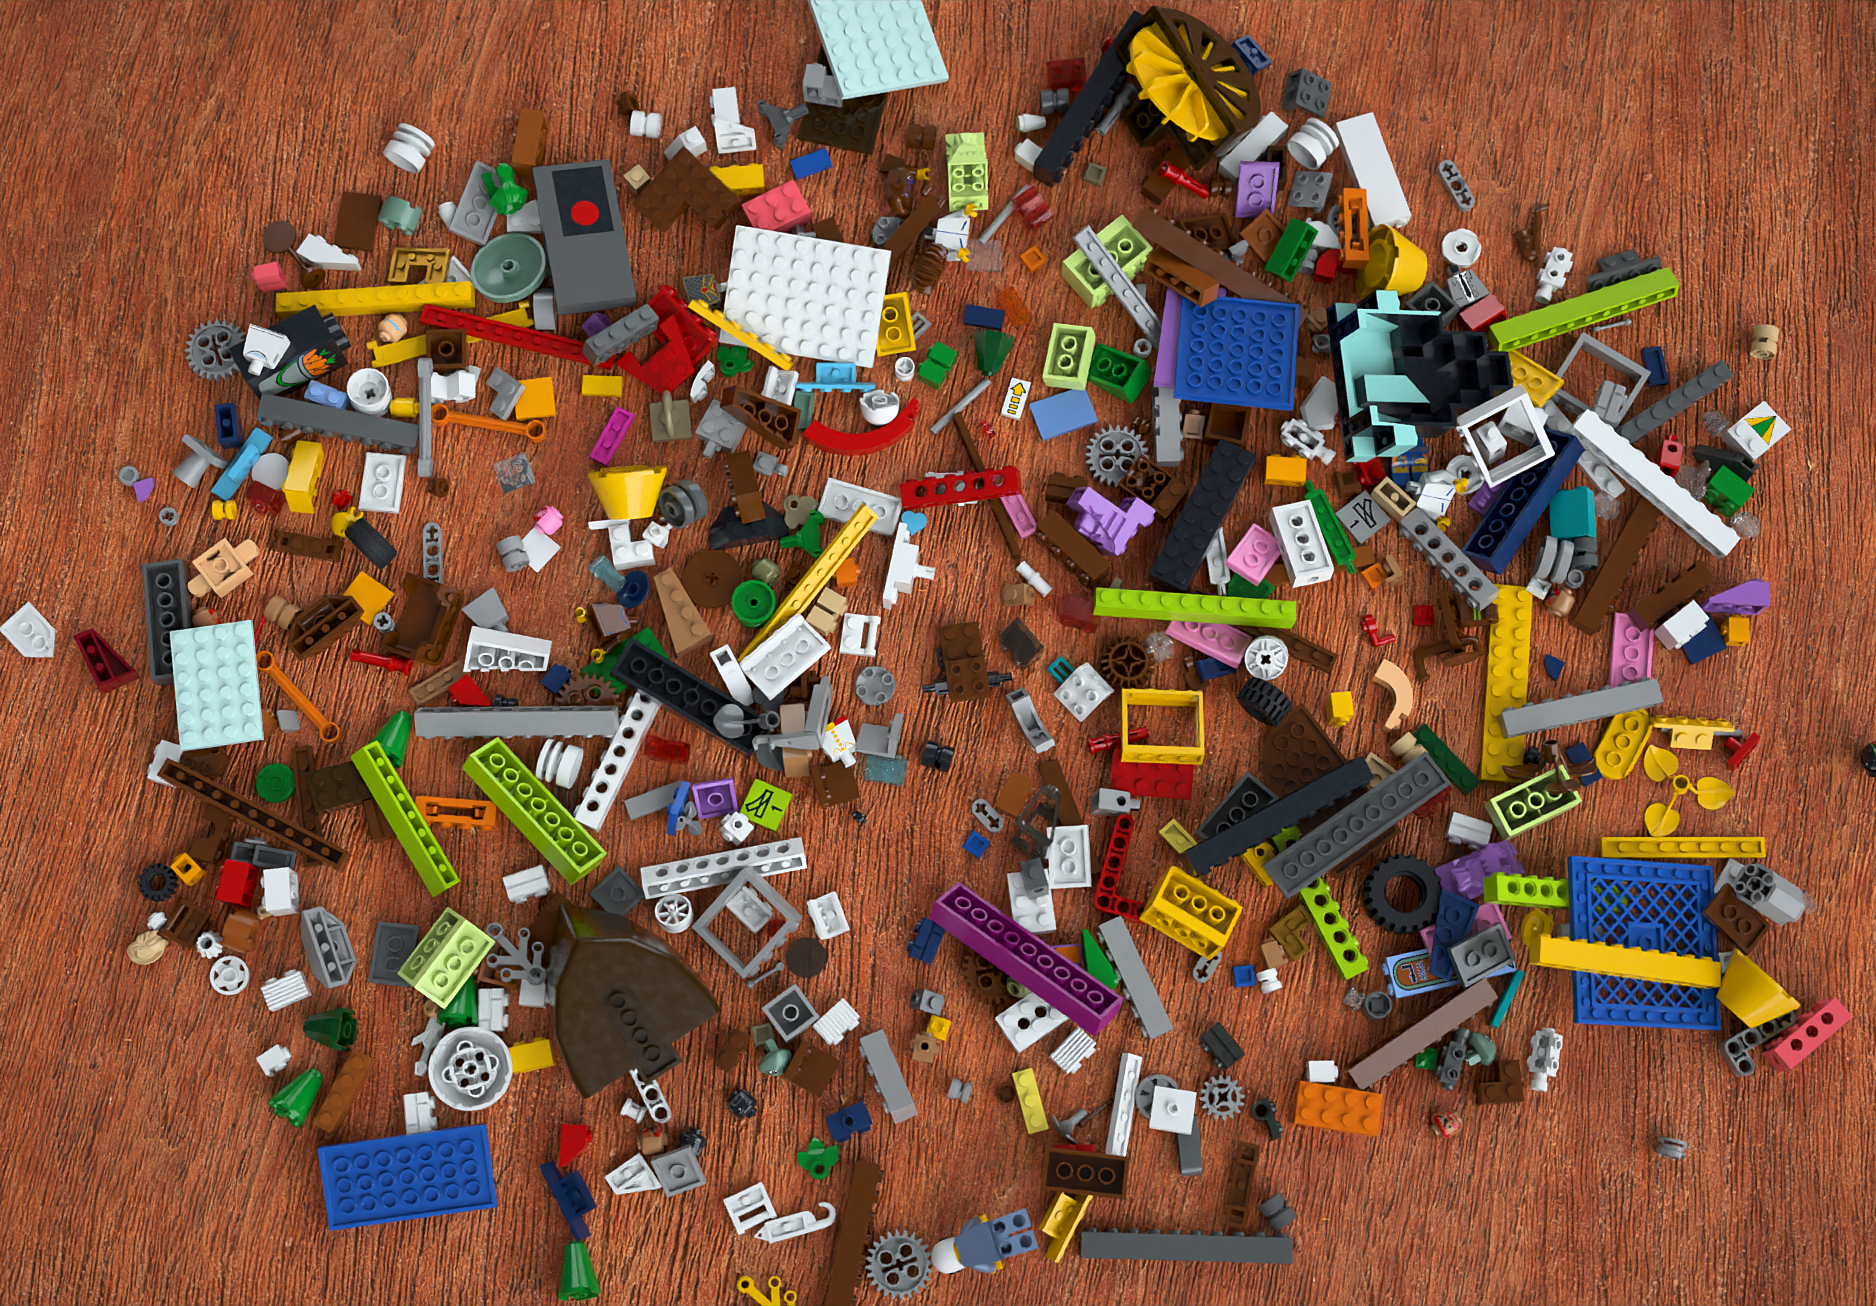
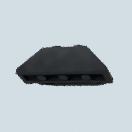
(730, 532)

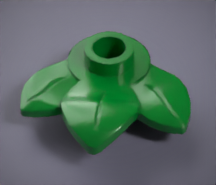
(736, 358)
(818, 1155)

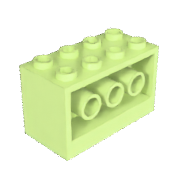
(1126, 248)
(446, 957)

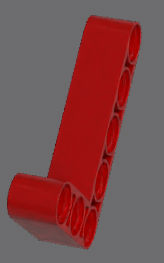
(1114, 874)

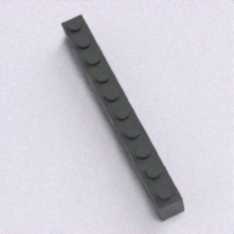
(1186, 1247)

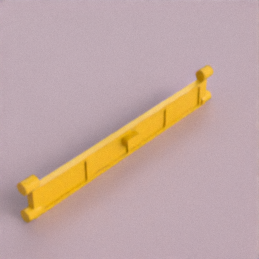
(416, 346)

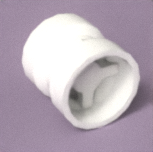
(902, 366)
(1269, 980)

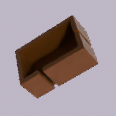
(745, 487)

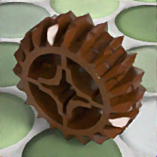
(930, 268)
(1119, 662)

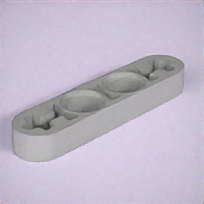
(436, 560)

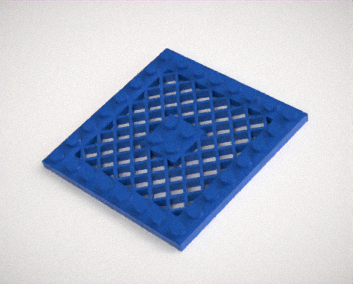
(1642, 935)

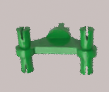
(808, 537)

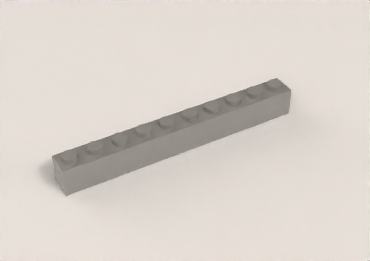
(516, 721)

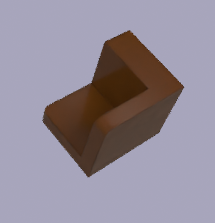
(1346, 485)

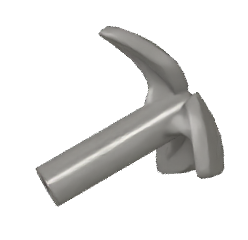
(693, 826)
(1066, 1126)

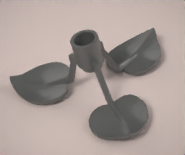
(730, 723)

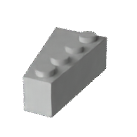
(1166, 427)

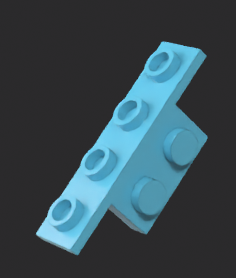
(836, 376)
(242, 464)

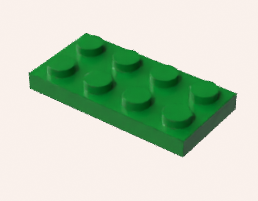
(604, 668)

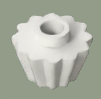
(215, 948)

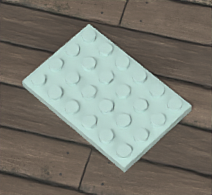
(216, 685)

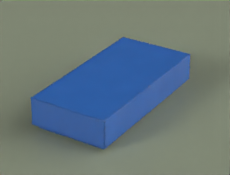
(811, 164)

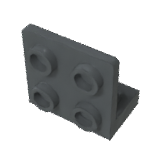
(1306, 91)

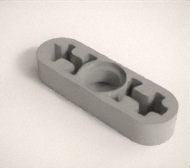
(1455, 177)

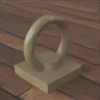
(670, 419)

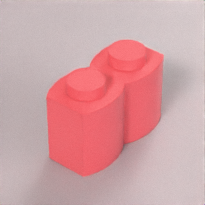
(269, 277)

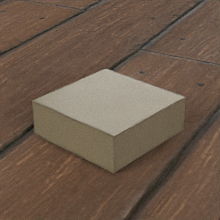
(1094, 174)
(762, 1033)

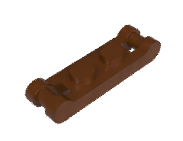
(307, 546)

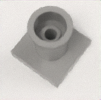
(197, 461)

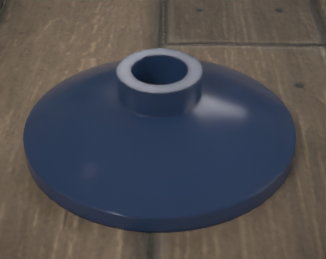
(634, 590)

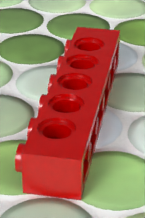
(1010, 487)

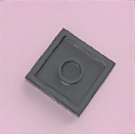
(618, 893)

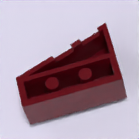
(104, 663)

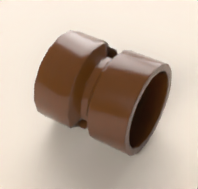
(928, 136)

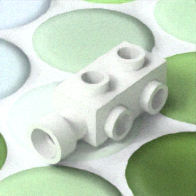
(1556, 265)
(1304, 438)
(1544, 1057)

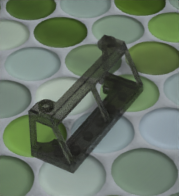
(1039, 843)

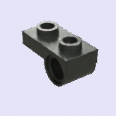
(1274, 1127)

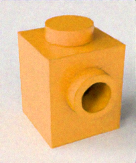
(1735, 630)

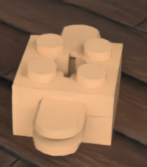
(223, 568)

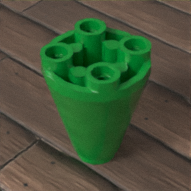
(394, 737)
(297, 1097)

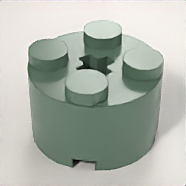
(400, 215)

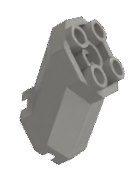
(1769, 893)

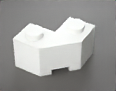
(455, 387)

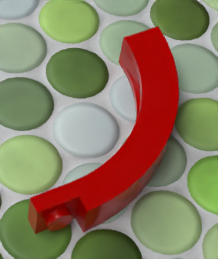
(862, 443)

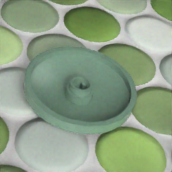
(509, 267)

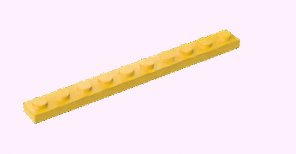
(817, 574)

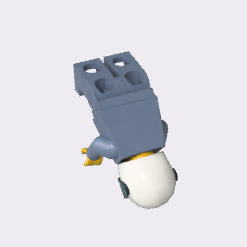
(984, 1244)

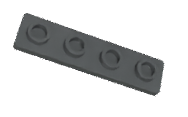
(1620, 268)

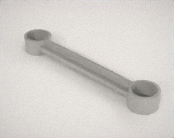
(425, 373)

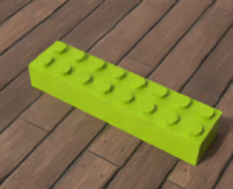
(534, 810)

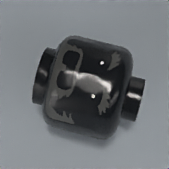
(742, 1104)
(693, 1138)

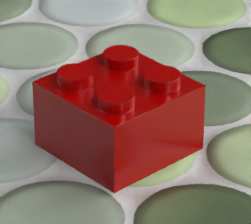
(237, 883)

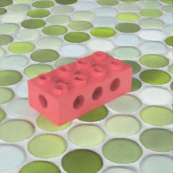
(1806, 1034)

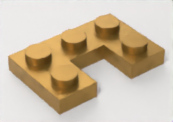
(405, 259)

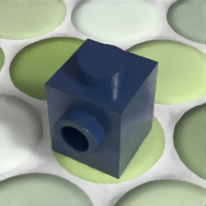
(555, 678)

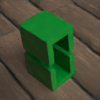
(939, 362)

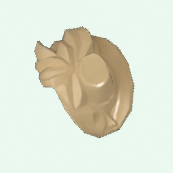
(147, 948)

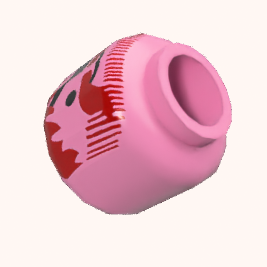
(548, 520)

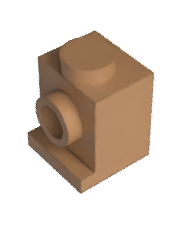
(1272, 954)

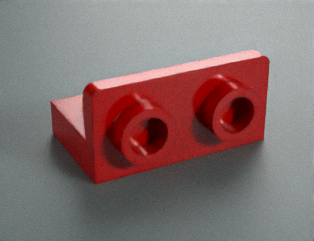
(1370, 472)

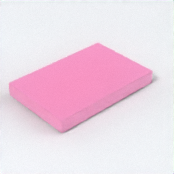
(1254, 555)

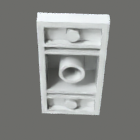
(903, 567)

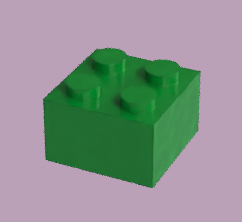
(1727, 492)

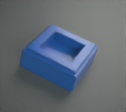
(976, 844)
(1243, 976)

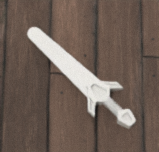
(430, 1040)

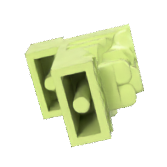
(966, 171)

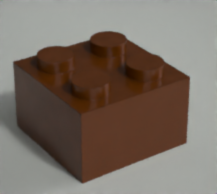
(1228, 423)

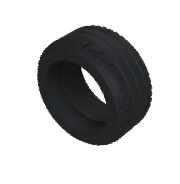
(371, 543)

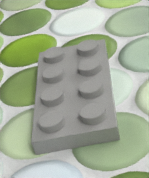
(473, 215)

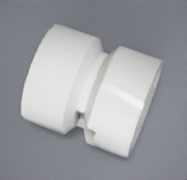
(645, 124)

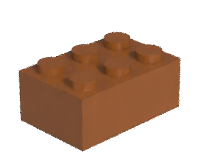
(529, 142)

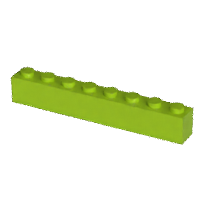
(405, 818)

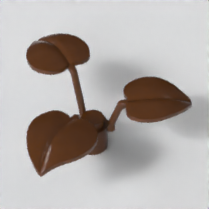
(1552, 754)

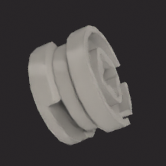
(1670, 1150)

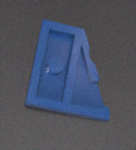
(676, 809)

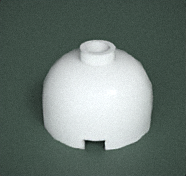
(879, 407)

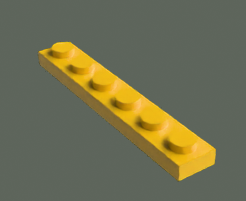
(735, 330)

